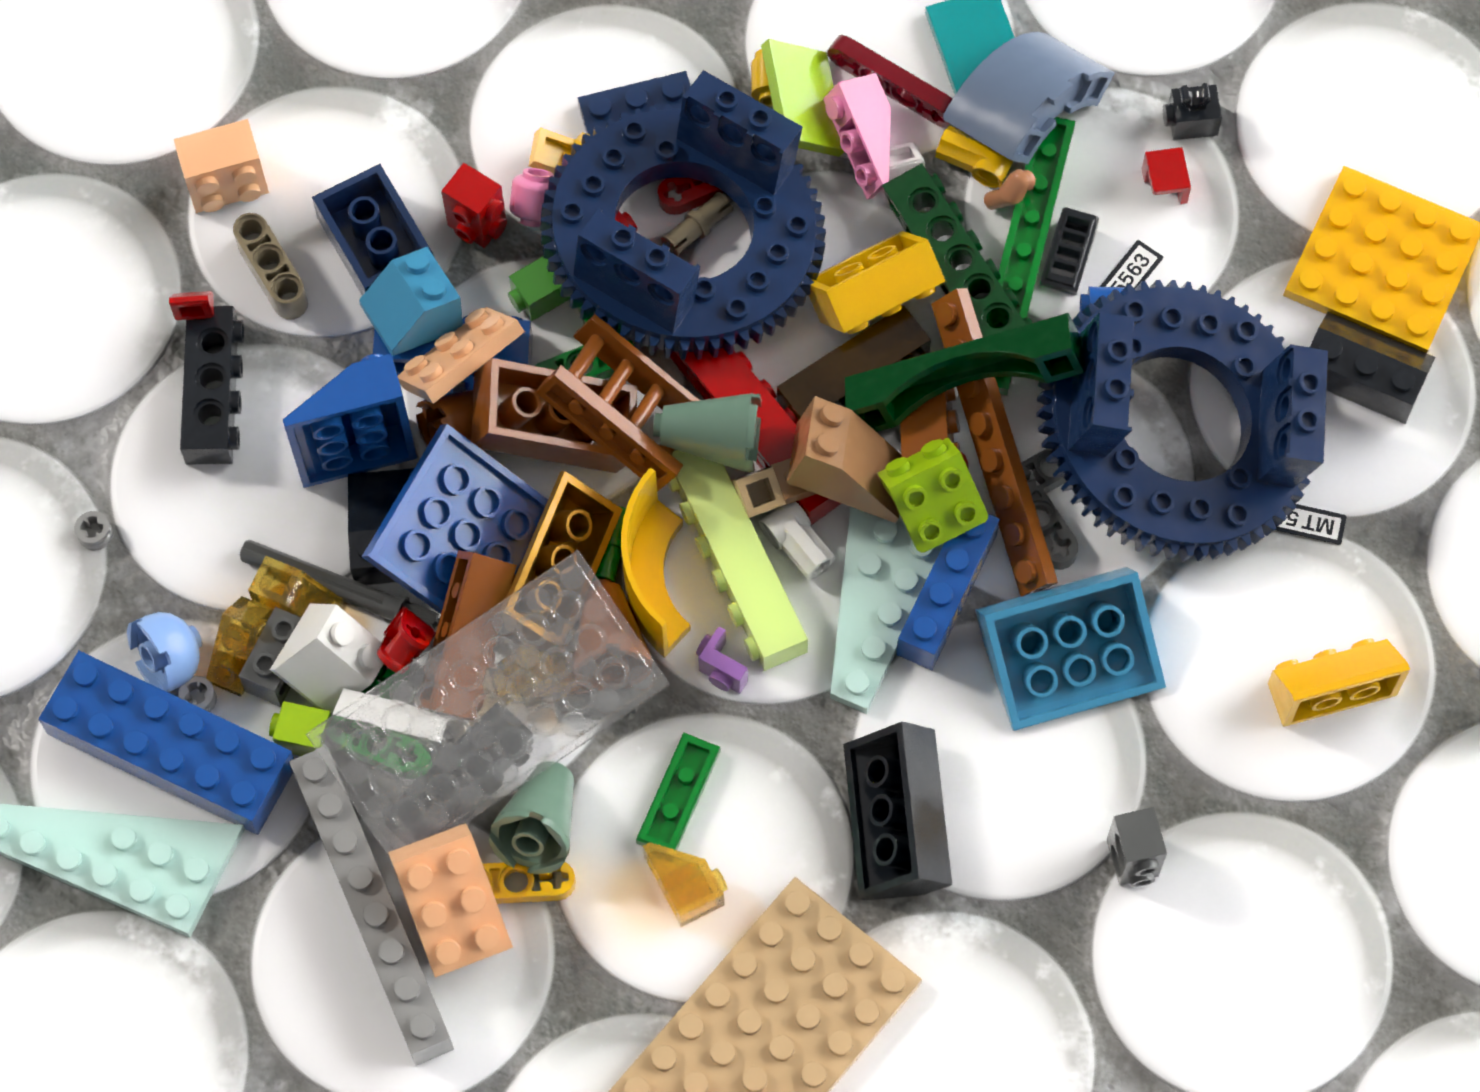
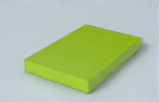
(797, 86)

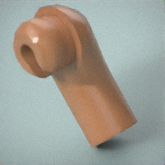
(1011, 191)

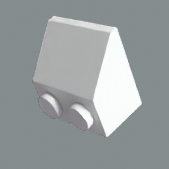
(327, 655)

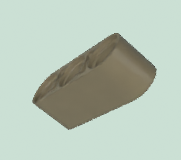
(268, 250)

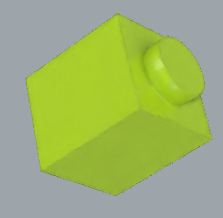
(293, 723)

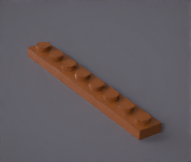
(997, 454)

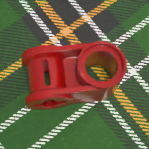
(404, 640)

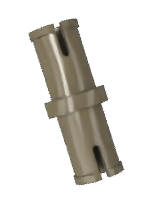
(697, 223)

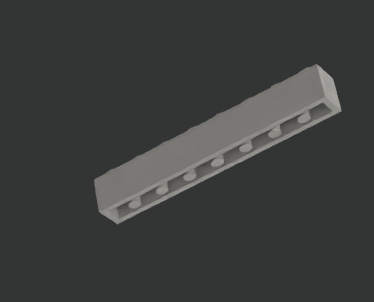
(372, 909)

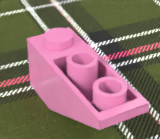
(863, 125)

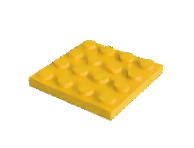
(1384, 259)

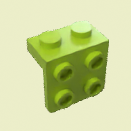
(934, 494)

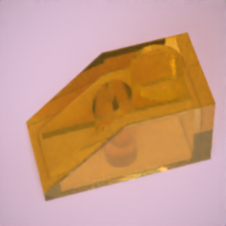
(685, 882)

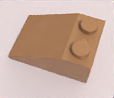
(840, 459)

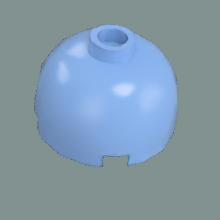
(166, 649)

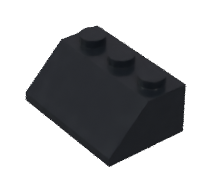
(1371, 367)

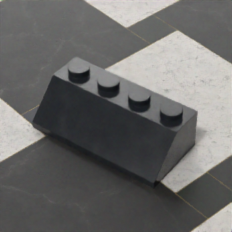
(897, 812)

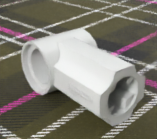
(791, 530)

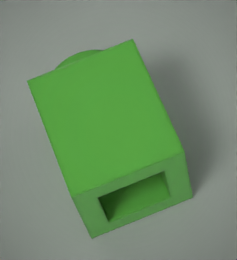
(534, 290)

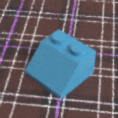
(412, 302)

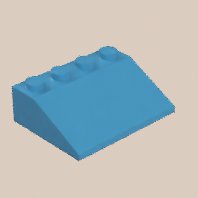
(1071, 647)

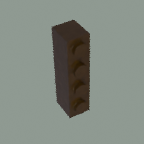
(881, 344)

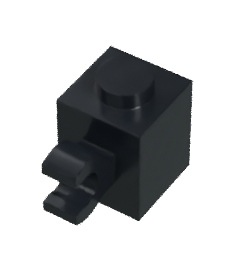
(1193, 112)

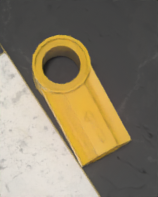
(969, 154)

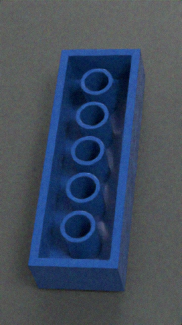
(167, 742)

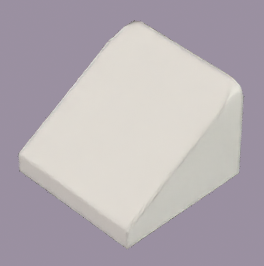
(904, 158)

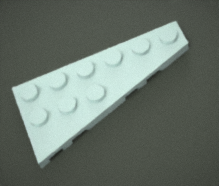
(877, 595)
(133, 861)

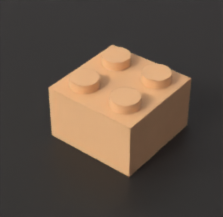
(221, 166)

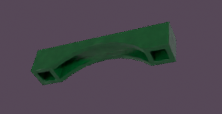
(1036, 351)

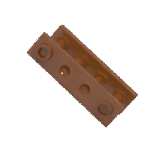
(596, 415)

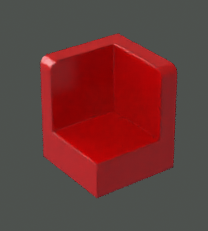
(1167, 173)

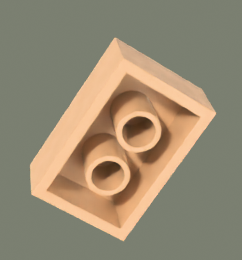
(450, 900)

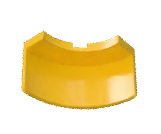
(645, 541)

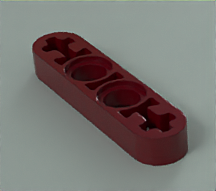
(895, 81)

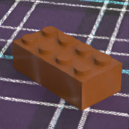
(521, 423)

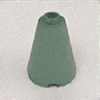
(713, 429)
(536, 823)

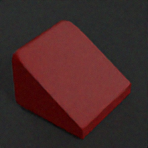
(192, 305)

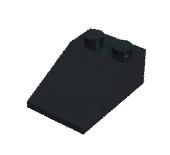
(368, 504)

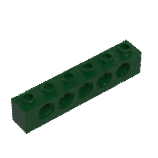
(918, 190)

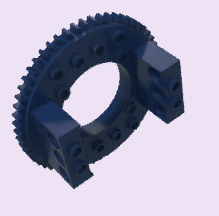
(645, 287)
(1273, 388)

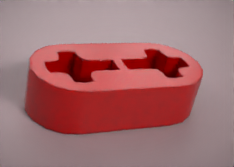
(692, 191)

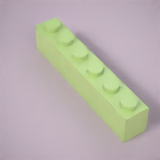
(738, 561)

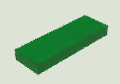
(679, 792)

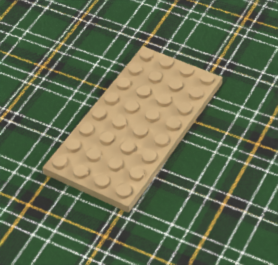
(780, 1008)

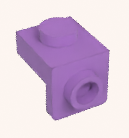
(721, 669)

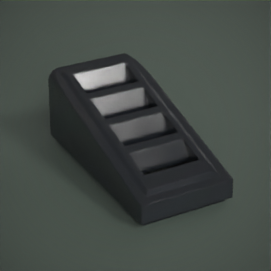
(1078, 228)

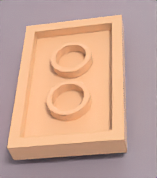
(459, 354)

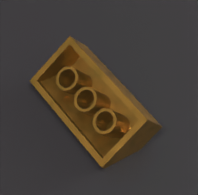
(570, 522)

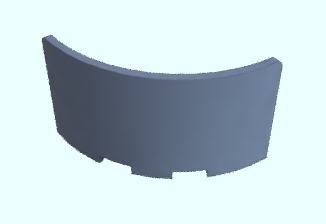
(1022, 90)

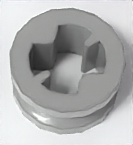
(101, 539)
(200, 683)

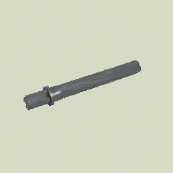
(346, 588)

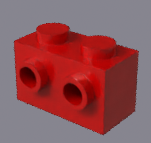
(474, 206)

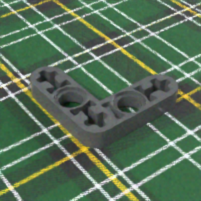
(1063, 535)

